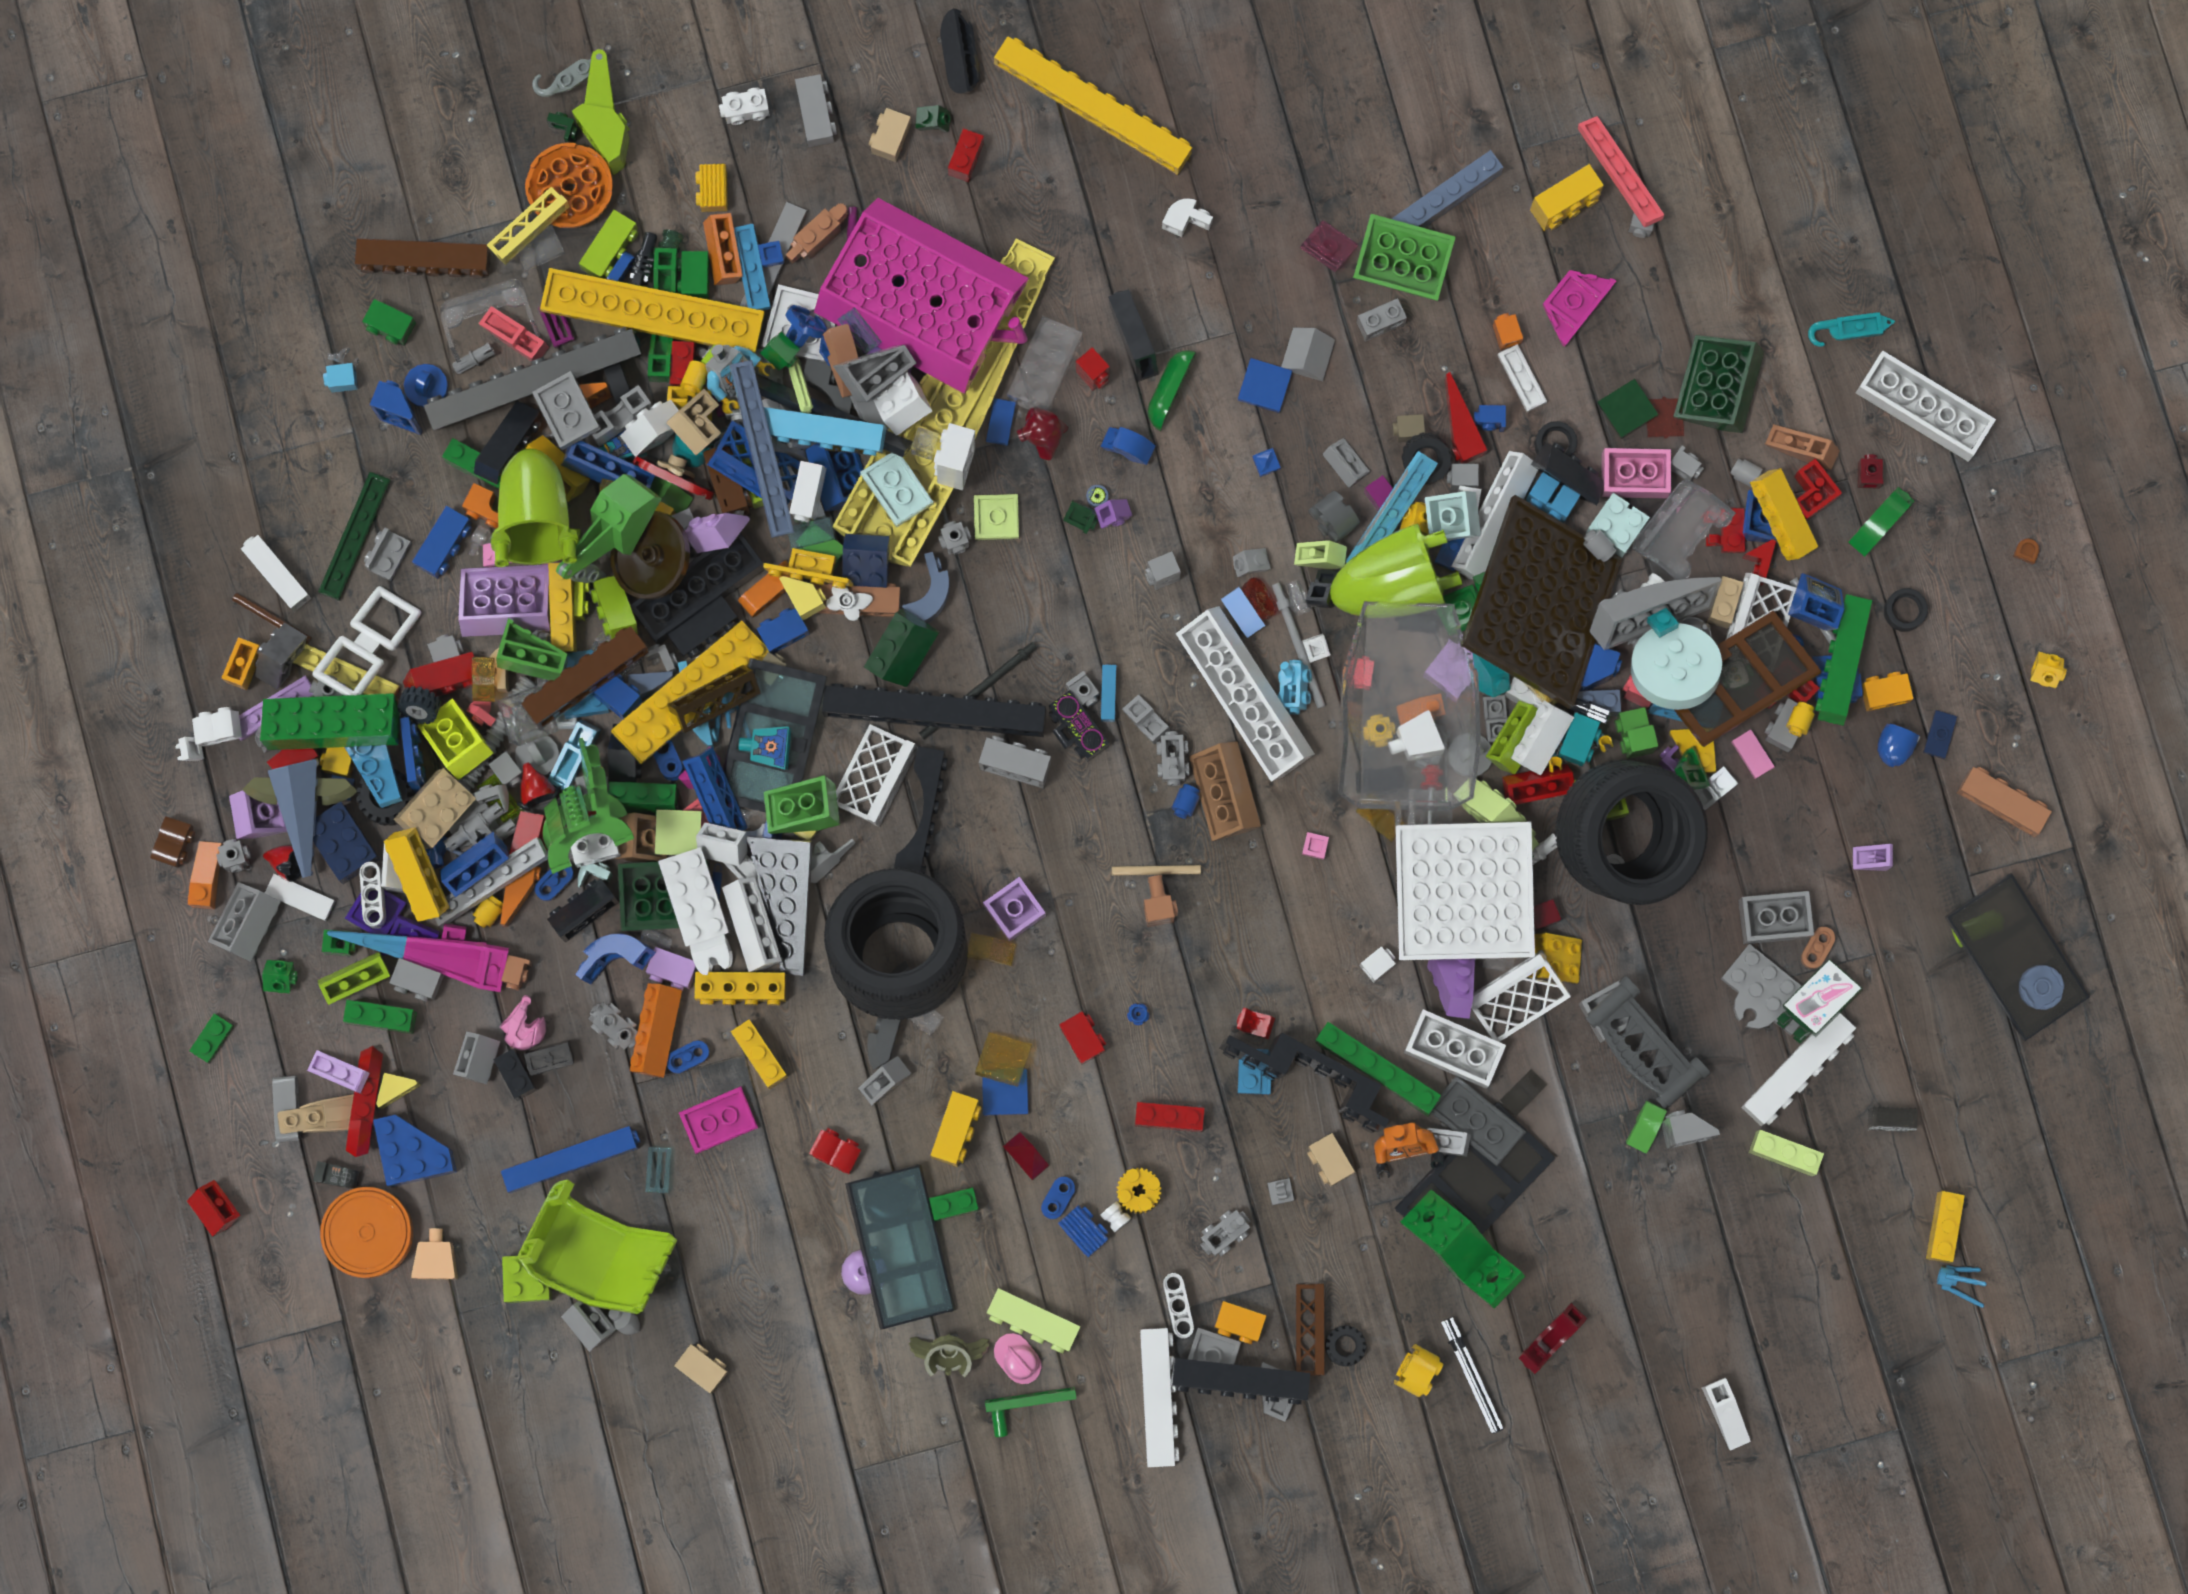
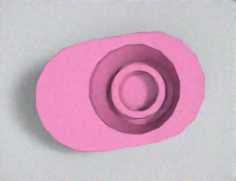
(1017, 1358)

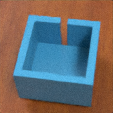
(1551, 502)

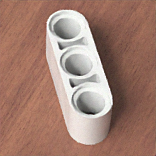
(376, 905)
(1178, 1294)

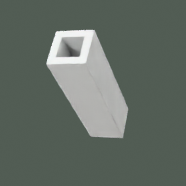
(275, 573)

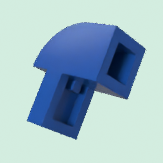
(1129, 444)

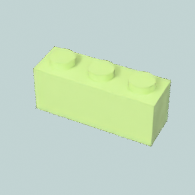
(1786, 1153)

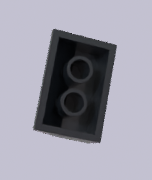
(1569, 472)
(582, 910)

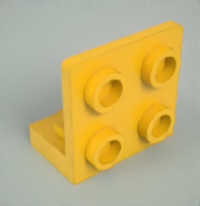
(1562, 954)

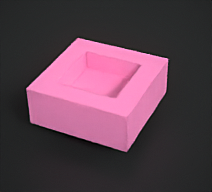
(1315, 845)

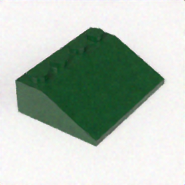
(1719, 383)
(645, 897)

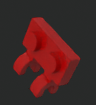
(1731, 536)

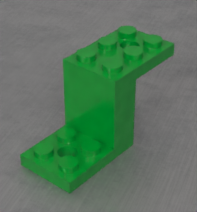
(1462, 1249)

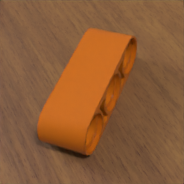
(763, 593)

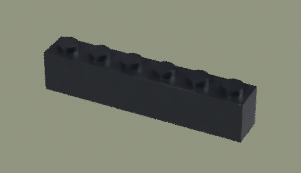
(1240, 1380)

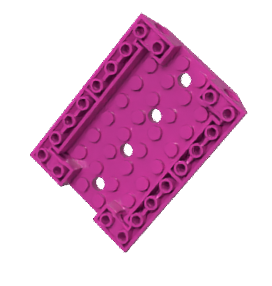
(931, 268)

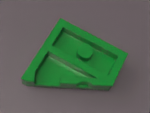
(1691, 769)

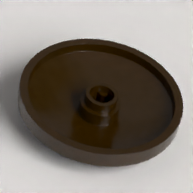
(657, 560)

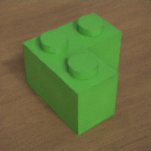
(1636, 733)

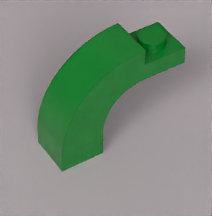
(1881, 521)

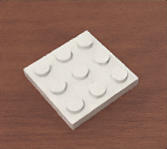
(777, 322)

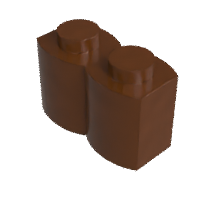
(172, 842)

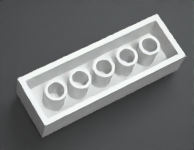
(1925, 406)

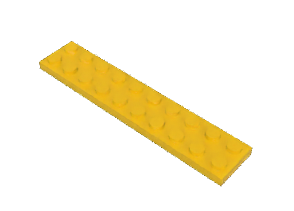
(650, 310)

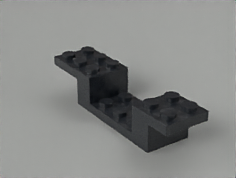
(1279, 1058)

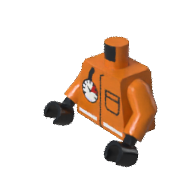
(1405, 1142)

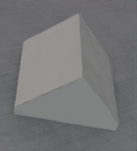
(1308, 352)

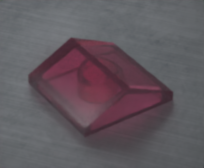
(1329, 246)

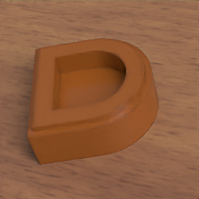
(2027, 551)

